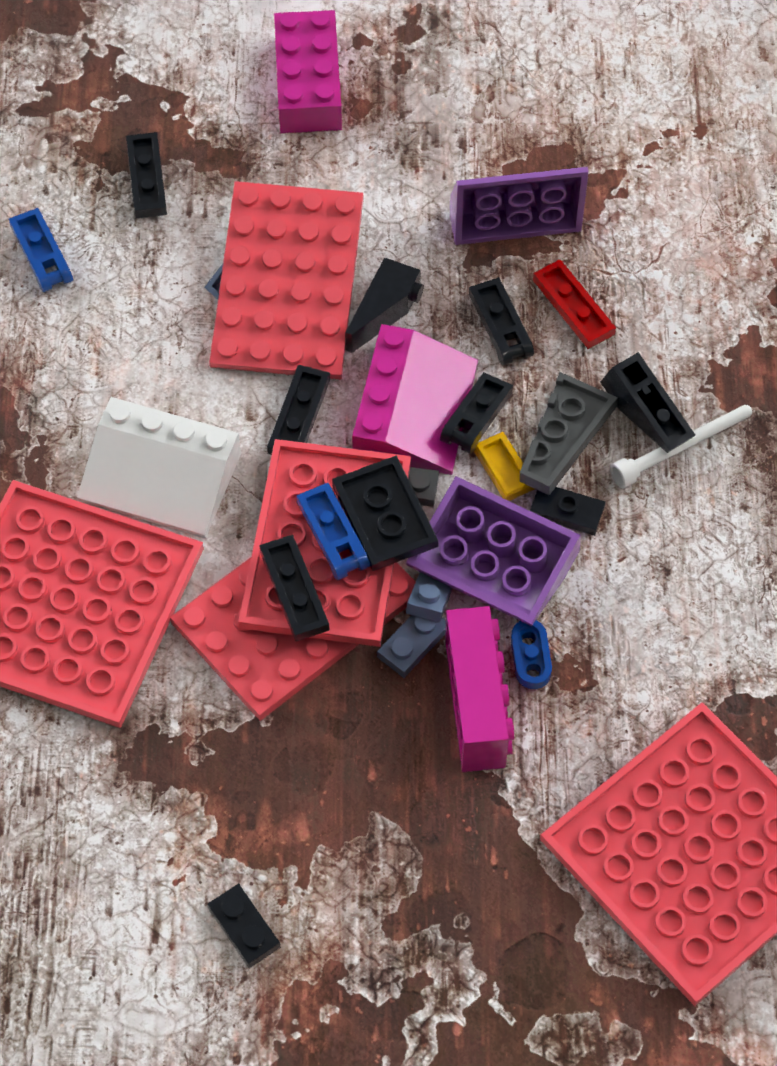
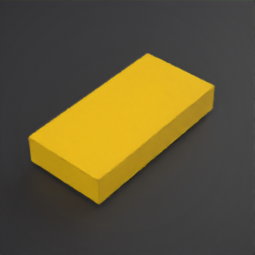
(502, 466)

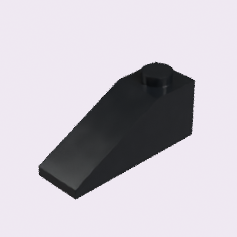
(385, 302)
(647, 403)

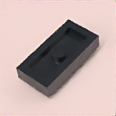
(244, 925)

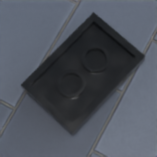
(385, 513)

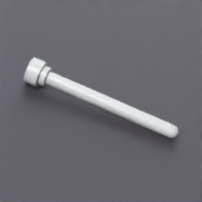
(627, 471)

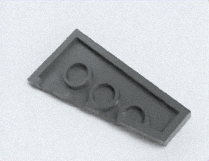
(568, 426)

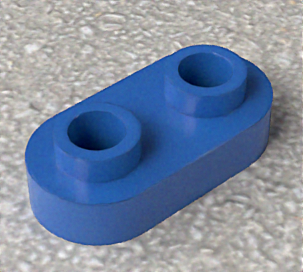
(531, 656)

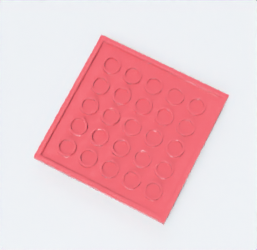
(84, 600)
(682, 851)

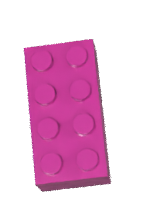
(307, 71)
(478, 689)

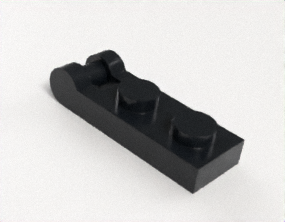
(501, 320)
(476, 412)

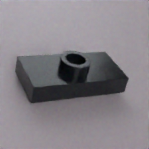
(569, 509)

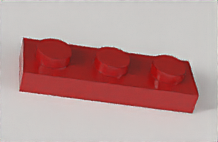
(574, 304)

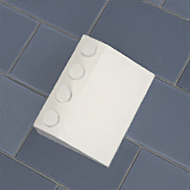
(159, 467)

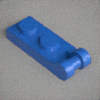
(40, 249)
(332, 530)

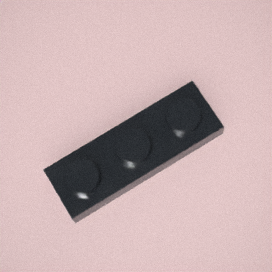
(146, 175)
(300, 406)
(294, 588)

